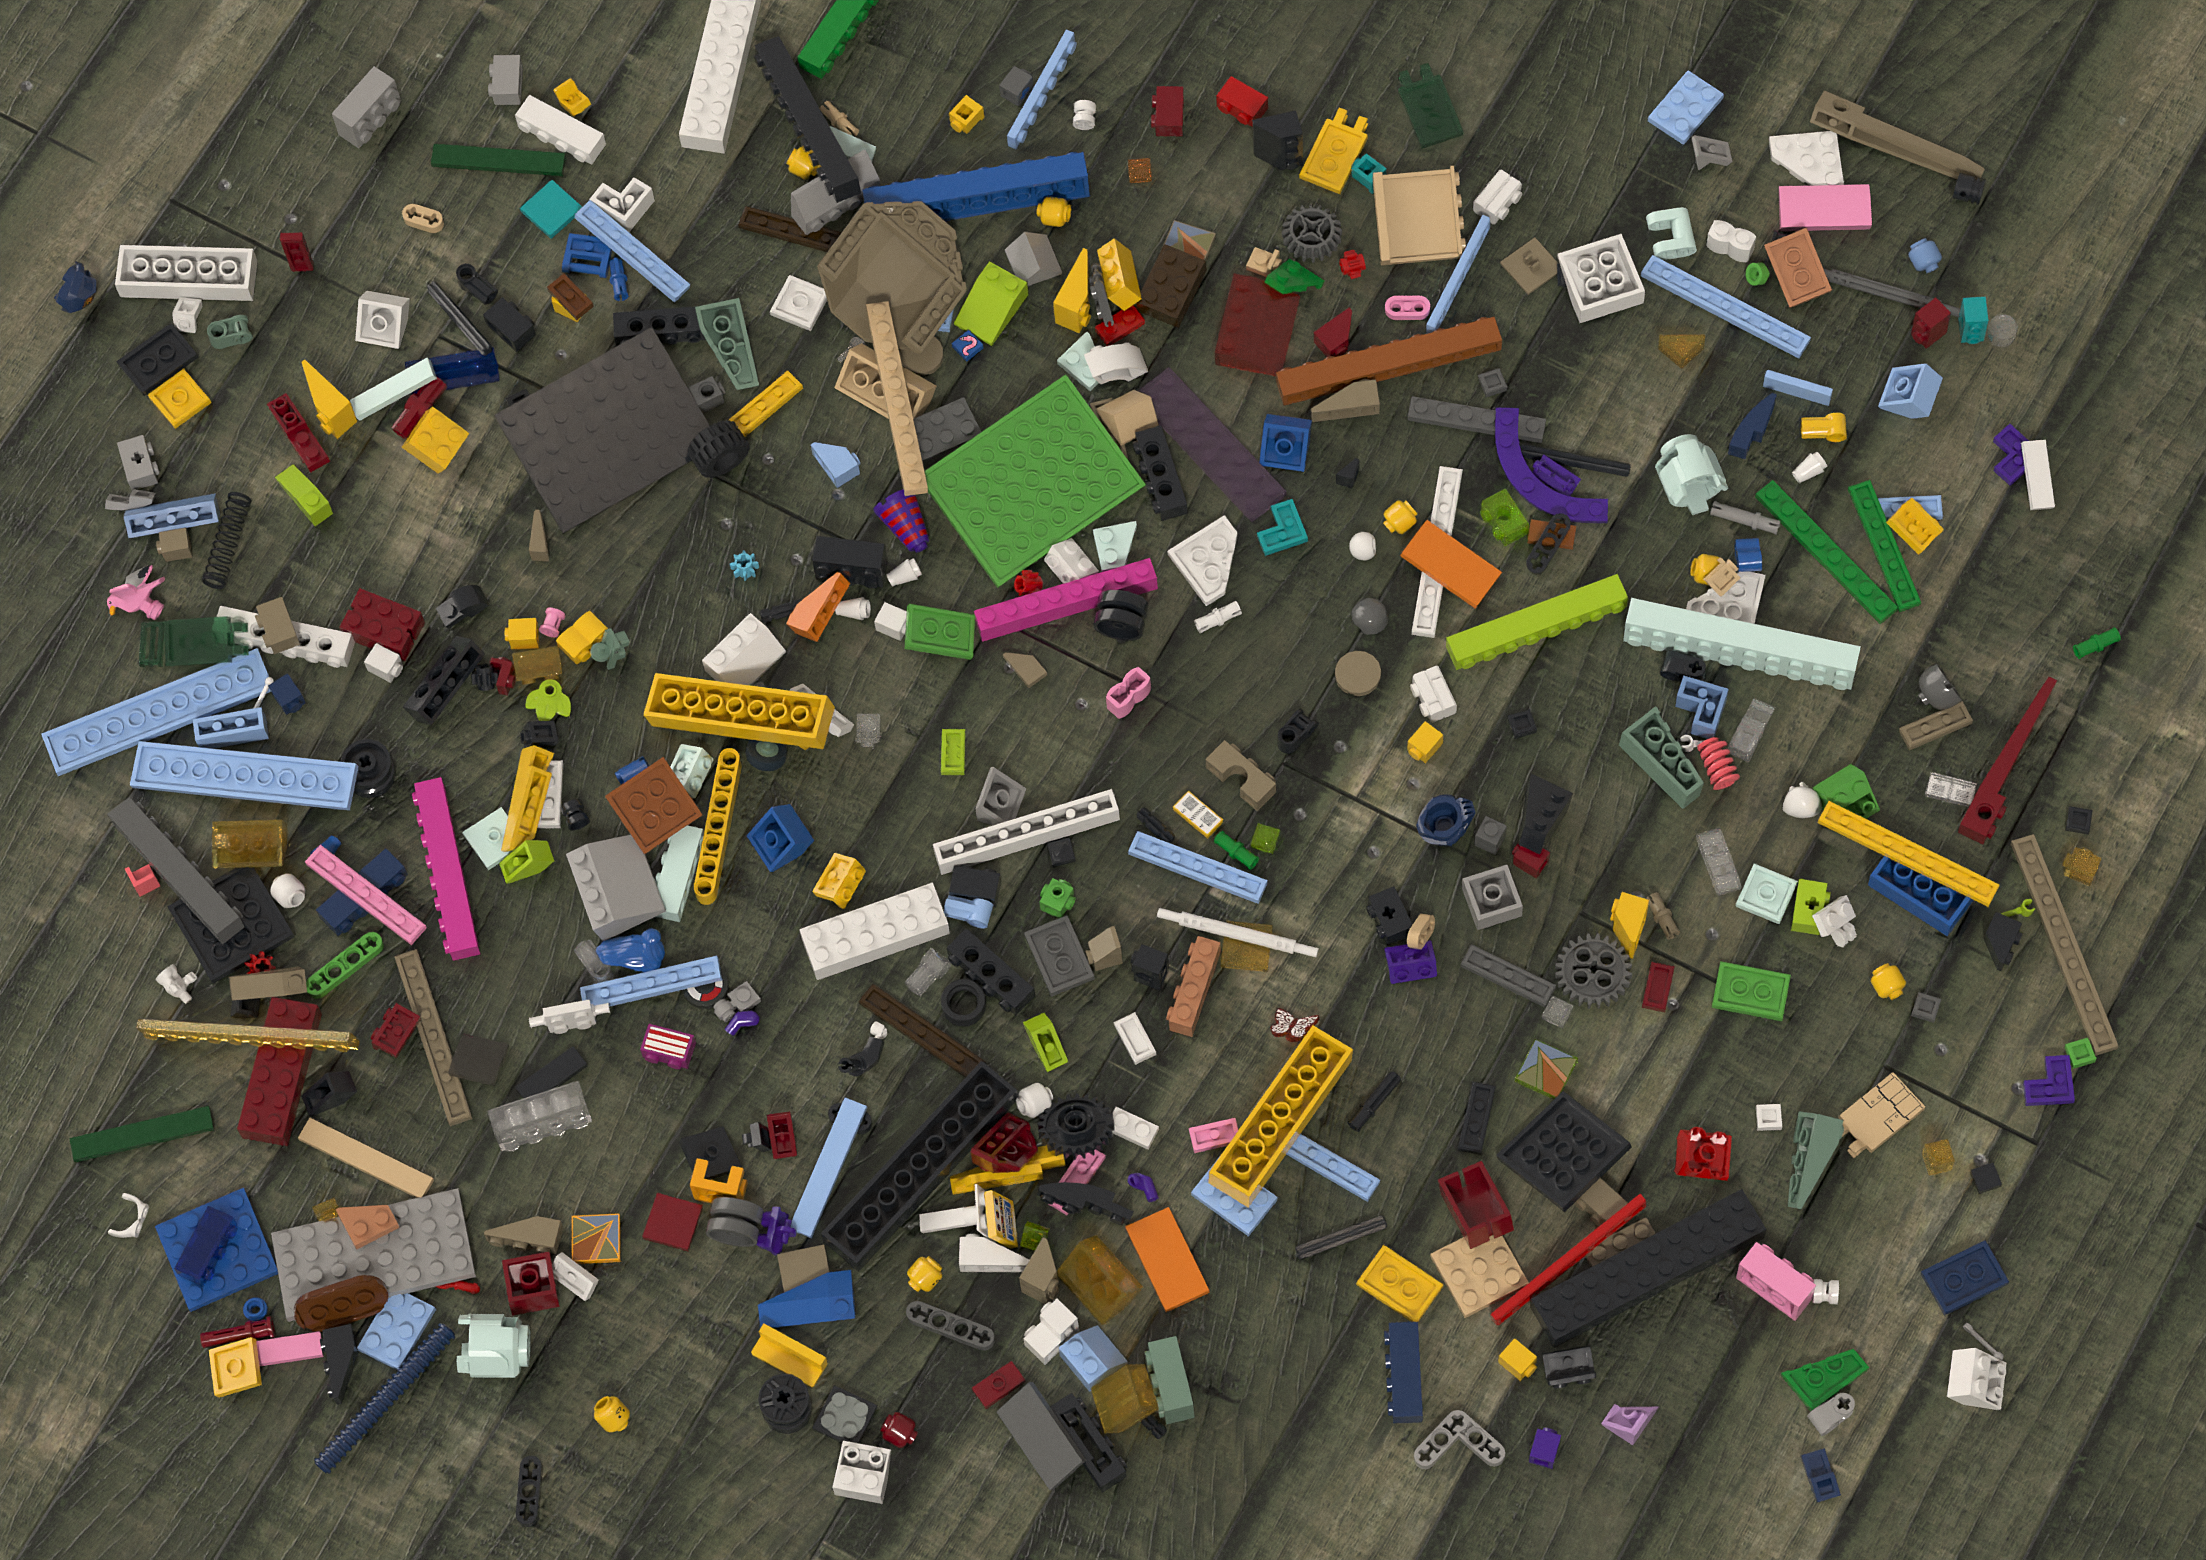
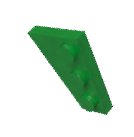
(1824, 1379)

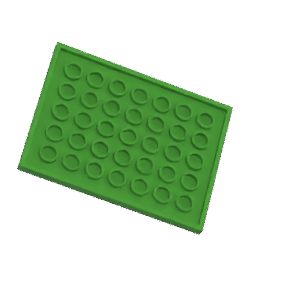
(1031, 481)

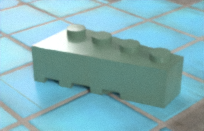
(1662, 757)

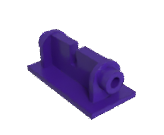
(1555, 475)

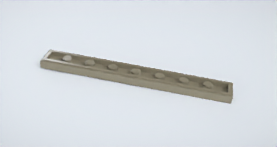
(433, 1037)

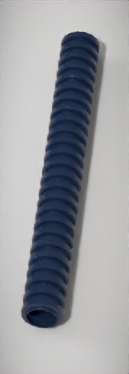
(384, 1398)

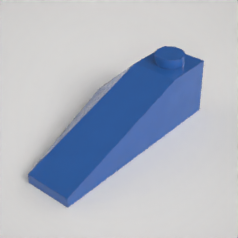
(818, 1300)

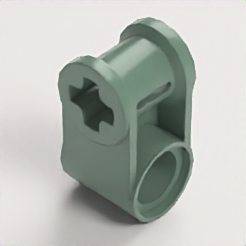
(230, 332)

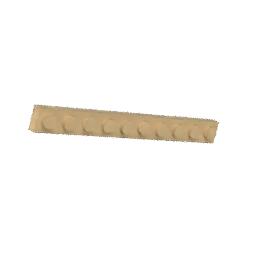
(896, 398)

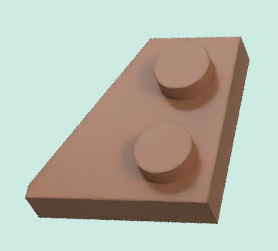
(367, 1223)

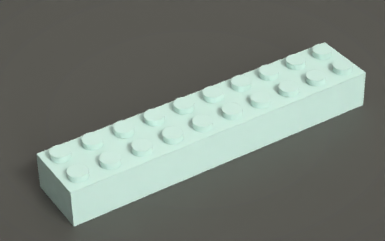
(1741, 644)

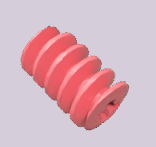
(1717, 764)

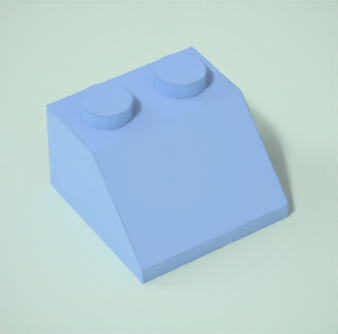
(1911, 391)
(1091, 1356)

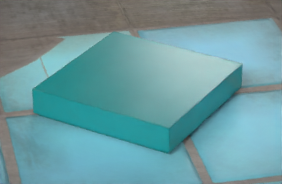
(551, 209)

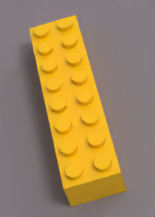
(739, 711)
(1280, 1116)

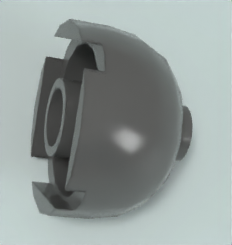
(1937, 689)

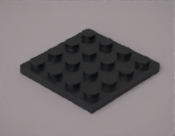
(261, 918)
(1564, 1151)

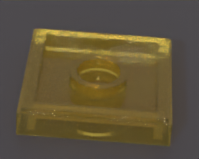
(1246, 955)

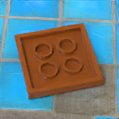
(653, 805)

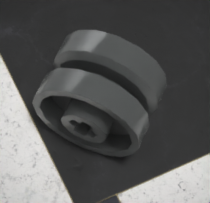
(734, 1222)

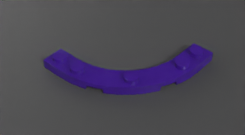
(1529, 486)

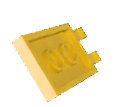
(1335, 152)

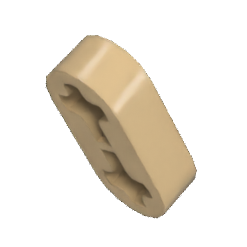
(424, 216)
(1420, 931)

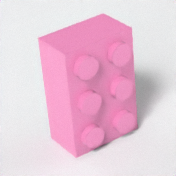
(1776, 1280)

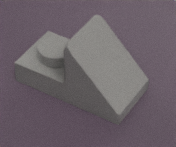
(1710, 151)

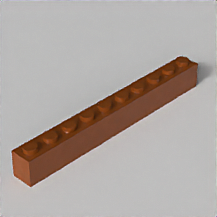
(1389, 360)

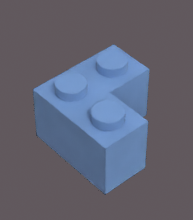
(1704, 700)

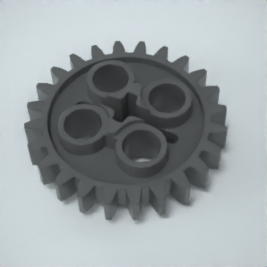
(1596, 951)

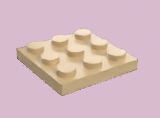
(1479, 1274)

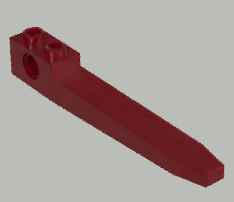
(1988, 795)

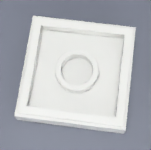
(799, 303)

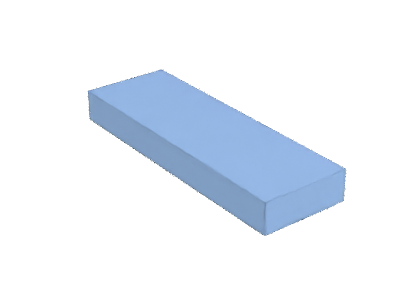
(1797, 387)
(1930, 504)

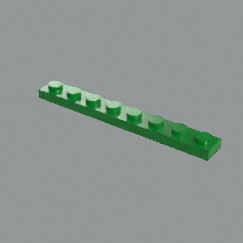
(1826, 552)

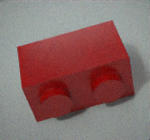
(1241, 101)

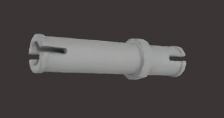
(1744, 517)

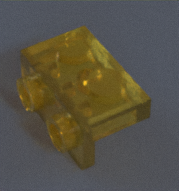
(536, 664)

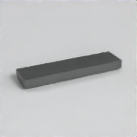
(1508, 975)

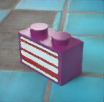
(667, 1046)

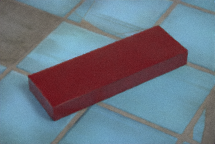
(296, 251)

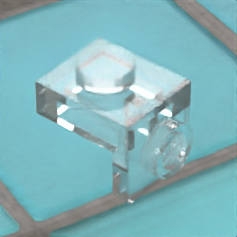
(868, 729)

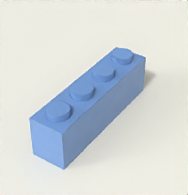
(172, 515)

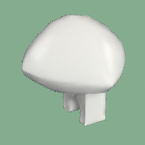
(1802, 802)

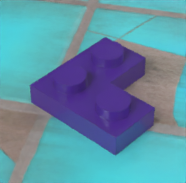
(2013, 464)
(2054, 1089)

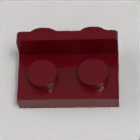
(395, 1030)

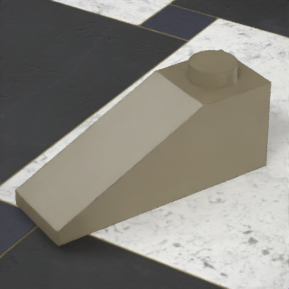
(1352, 401)
(268, 983)

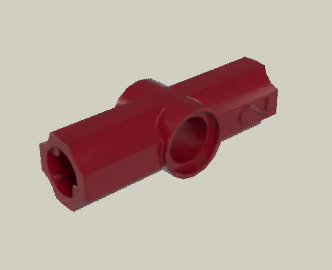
(416, 407)

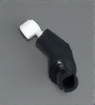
(869, 1057)

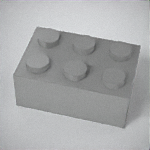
(366, 107)

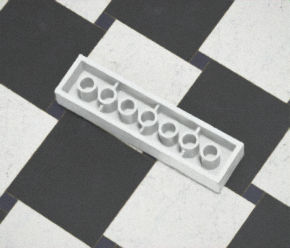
(718, 74)

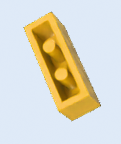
(1119, 274)

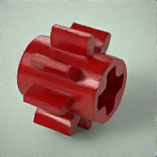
(1352, 264)
(1028, 583)
(257, 960)

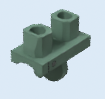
(610, 648)

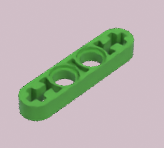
(341, 962)

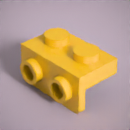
(1914, 525)

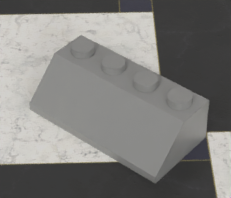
(814, 207)

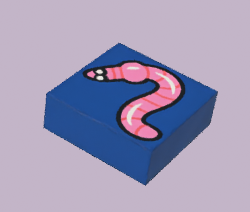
(967, 345)

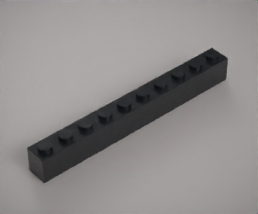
(807, 120)

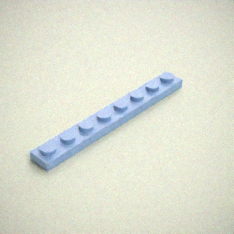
(1725, 306)

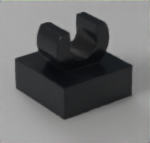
(758, 1138)

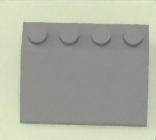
(615, 885)

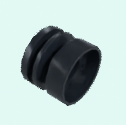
(790, 1416)

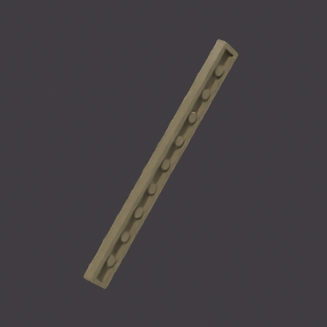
(2064, 945)

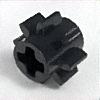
(485, 677)

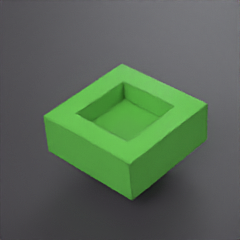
(2080, 1053)

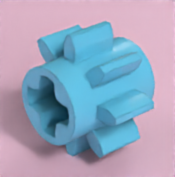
(740, 560)

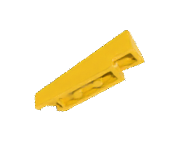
(527, 796)

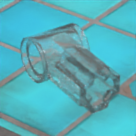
(589, 958)
(931, 966)

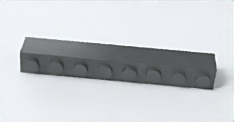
(175, 869)

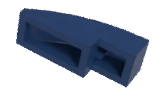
(1752, 427)

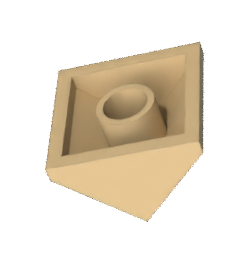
(1128, 415)

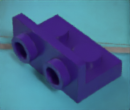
(1410, 963)

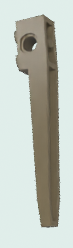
(1851, 122)

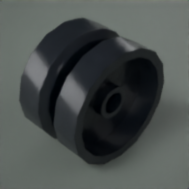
(1121, 615)
(375, 769)

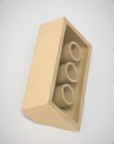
(862, 382)

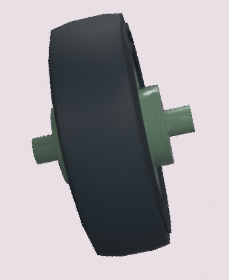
(766, 755)

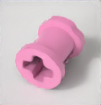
(552, 622)

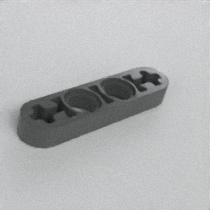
(952, 1322)

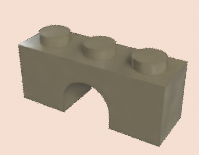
(1228, 761)

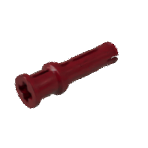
(250, 1329)

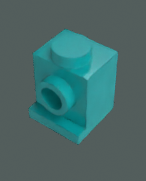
(1366, 165)

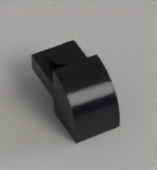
(463, 603)

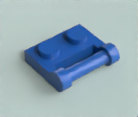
(589, 249)

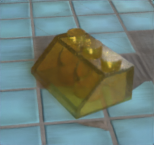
(248, 843)
(1098, 1279)

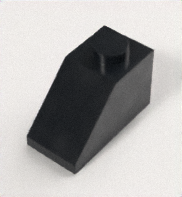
(329, 1092)

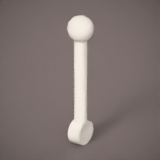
(268, 681)

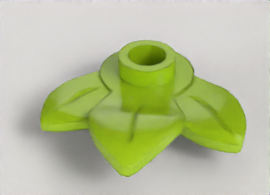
(549, 705)

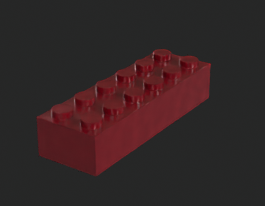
(278, 1076)

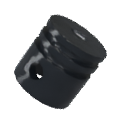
(1969, 188)

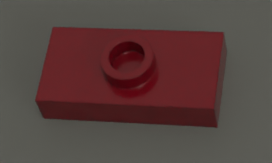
(998, 1385)

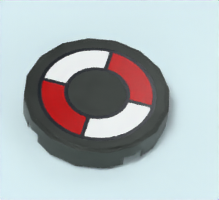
(707, 995)

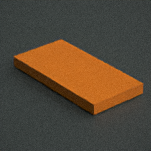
(1451, 564)
(1167, 1259)

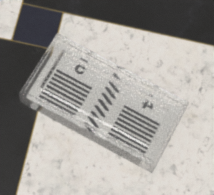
(1950, 789)

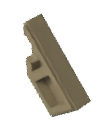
(1026, 668)

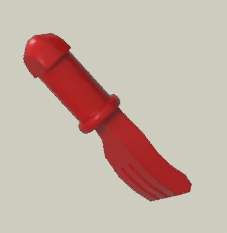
(462, 1285)

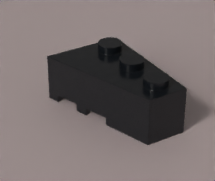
(1542, 812)

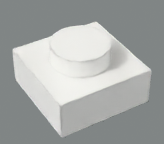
(1768, 1117)

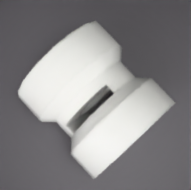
(1084, 114)
(1820, 1291)

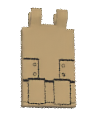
(1880, 1114)

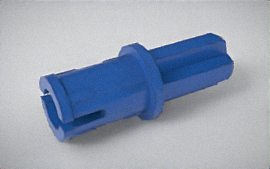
(618, 279)

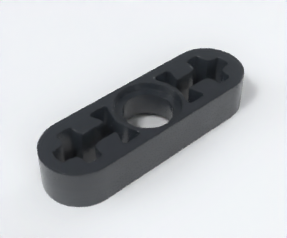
(1562, 532)
(536, 1474)

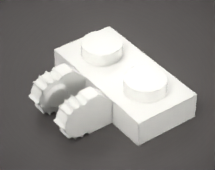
(1835, 921)

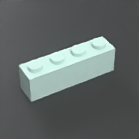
(678, 870)

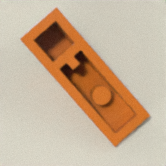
(817, 608)

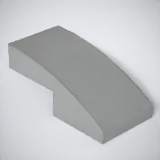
(136, 500)

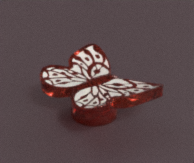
(1291, 1028)

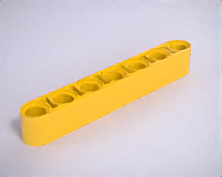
(717, 836)

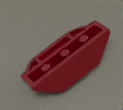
(1005, 1146)

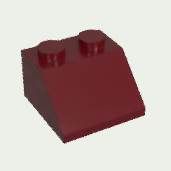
(530, 1283)

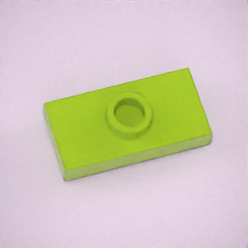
(953, 752)

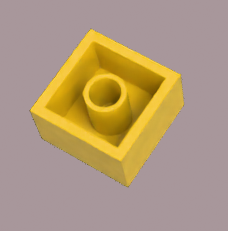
(435, 440)

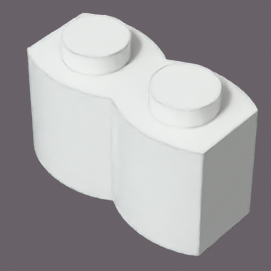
(1727, 240)

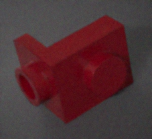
(506, 677)

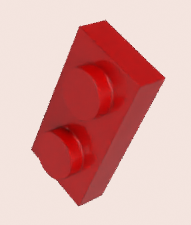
(1124, 324)

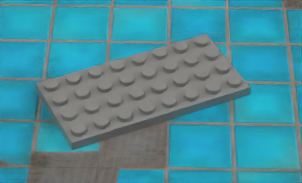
(419, 1255)

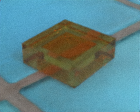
(1139, 170)

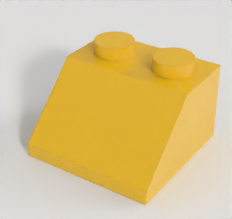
(1629, 919)

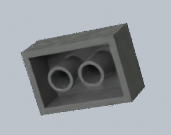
(944, 431)

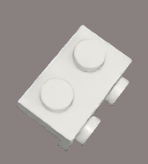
(1069, 561)

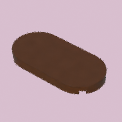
(341, 1303)

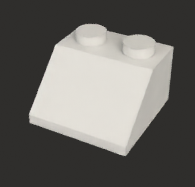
(381, 319)

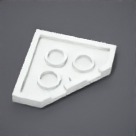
(1809, 157)
(1207, 559)
(1737, 603)

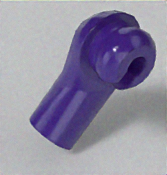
(741, 1019)
(1145, 1184)

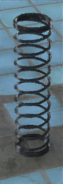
(242, 503)

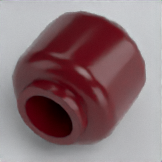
(898, 1429)

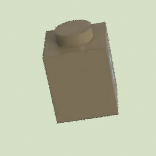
(174, 544)

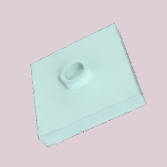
(487, 838)
(1766, 893)

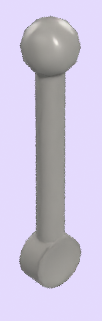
(1969, 1329)

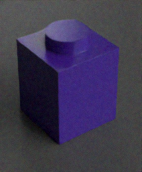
(1545, 1447)

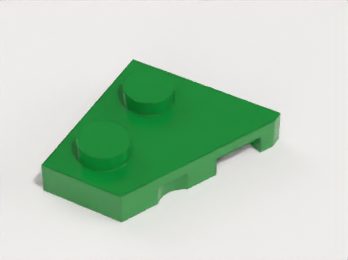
(1292, 277)

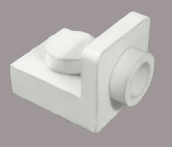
(186, 313)

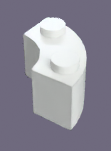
(1115, 362)

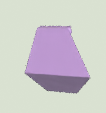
(1628, 1421)

